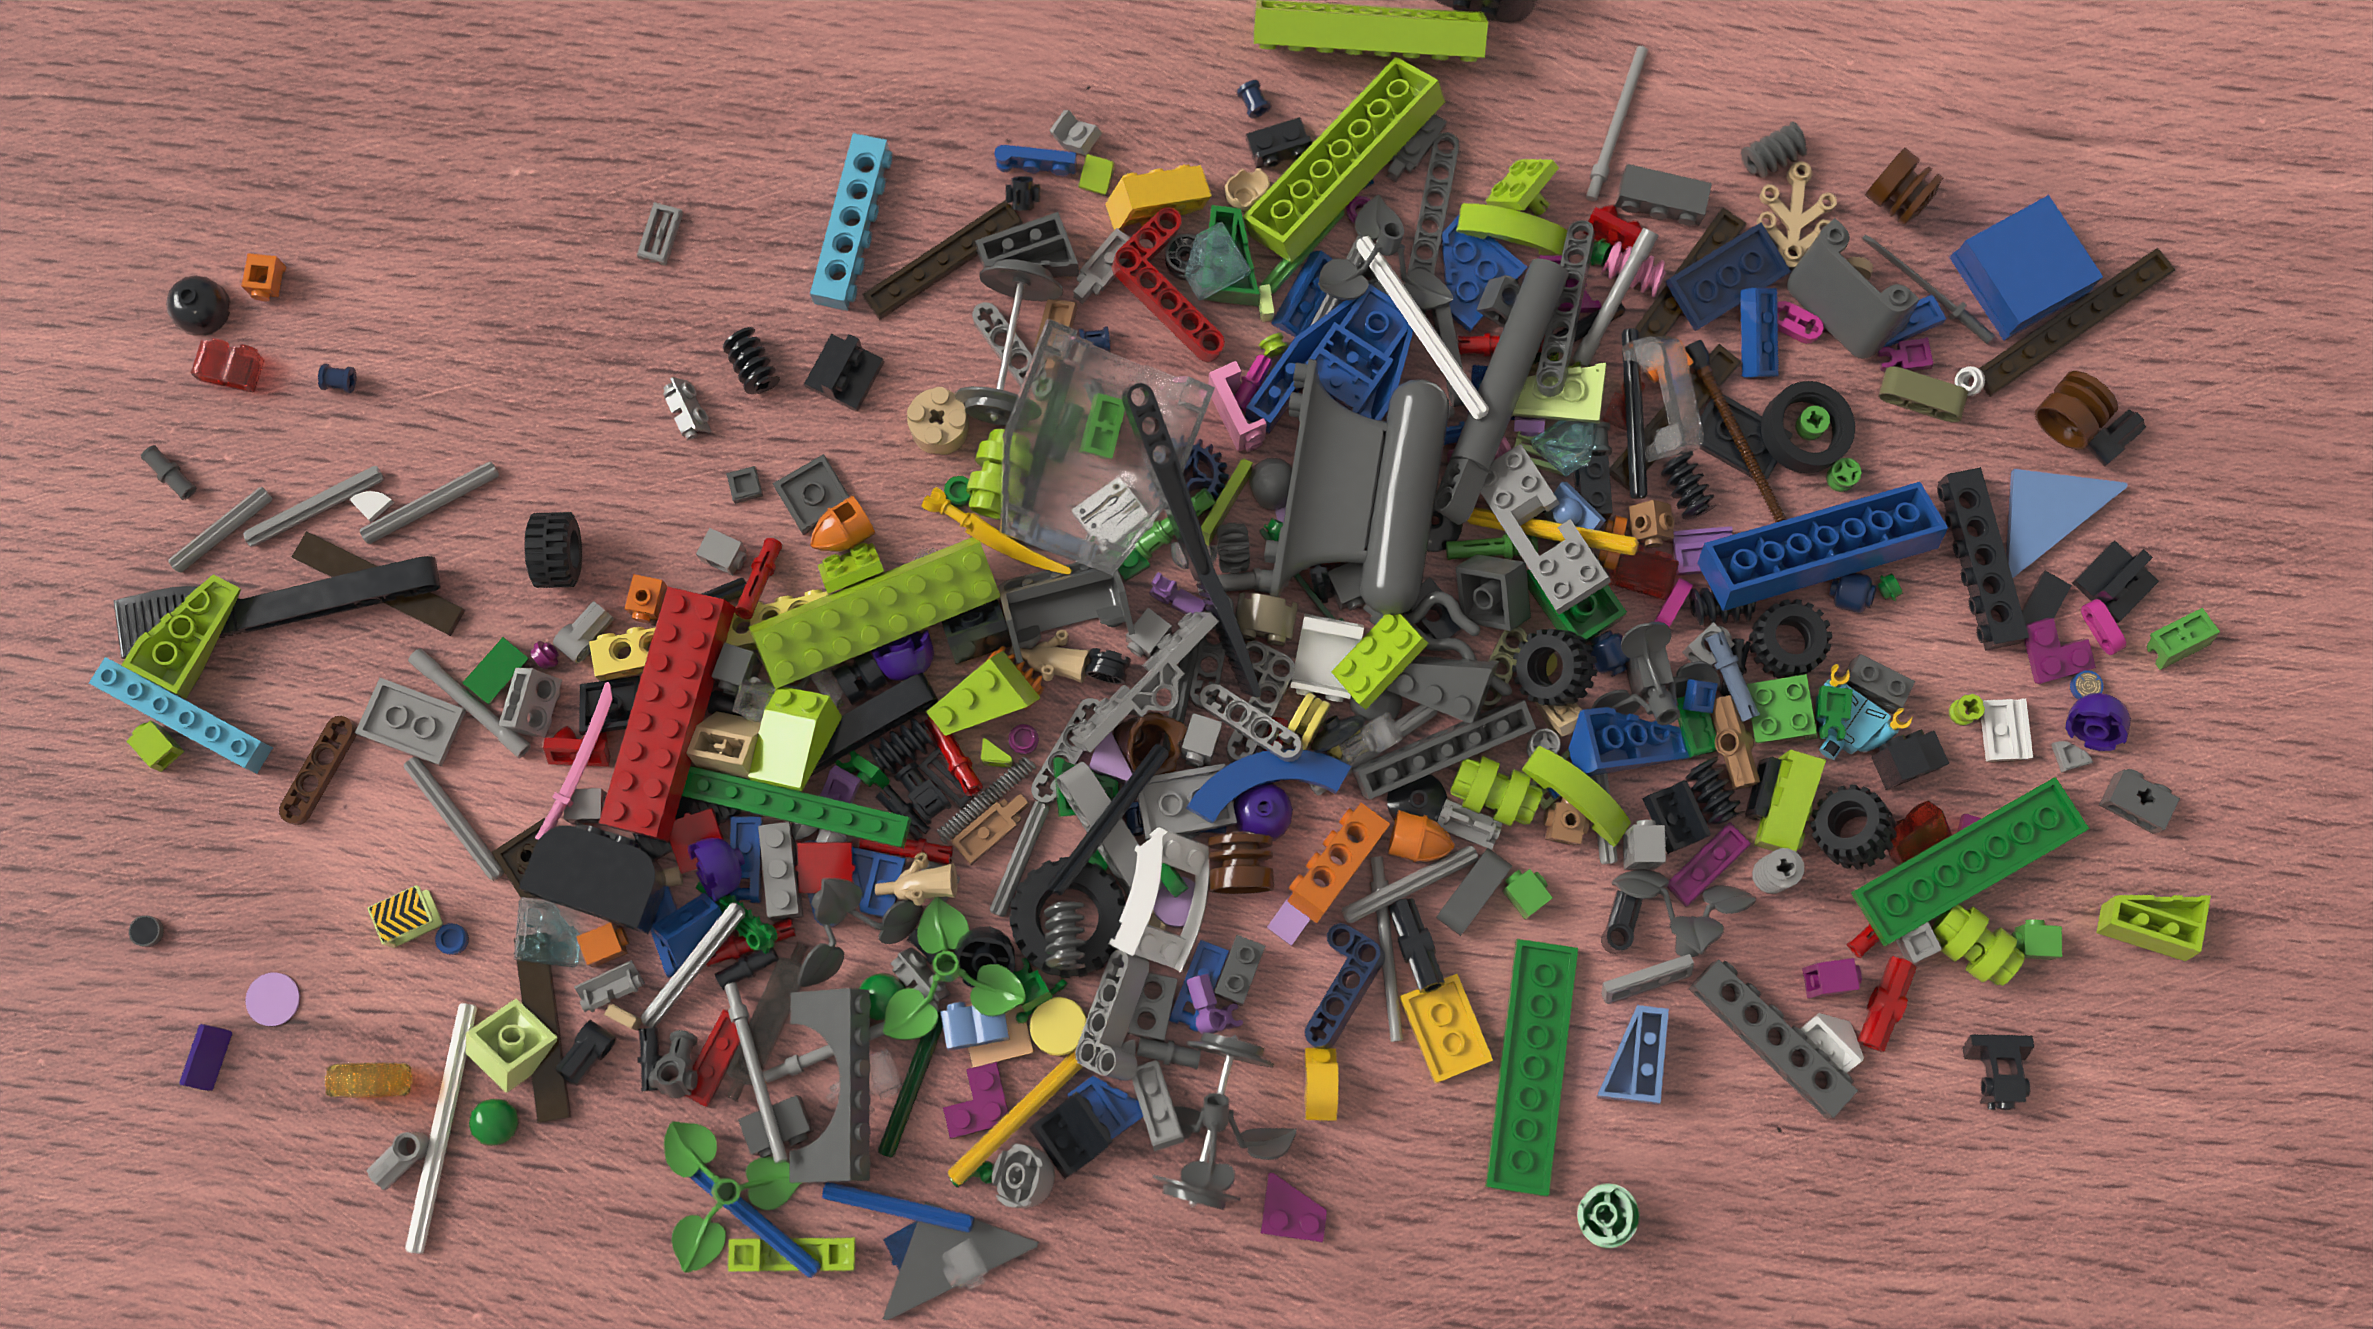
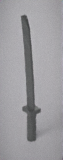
(1957, 311)

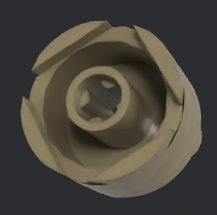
(1266, 618)

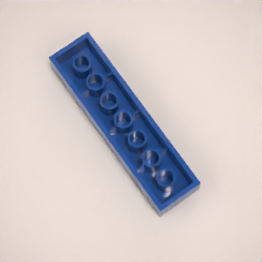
(1821, 545)

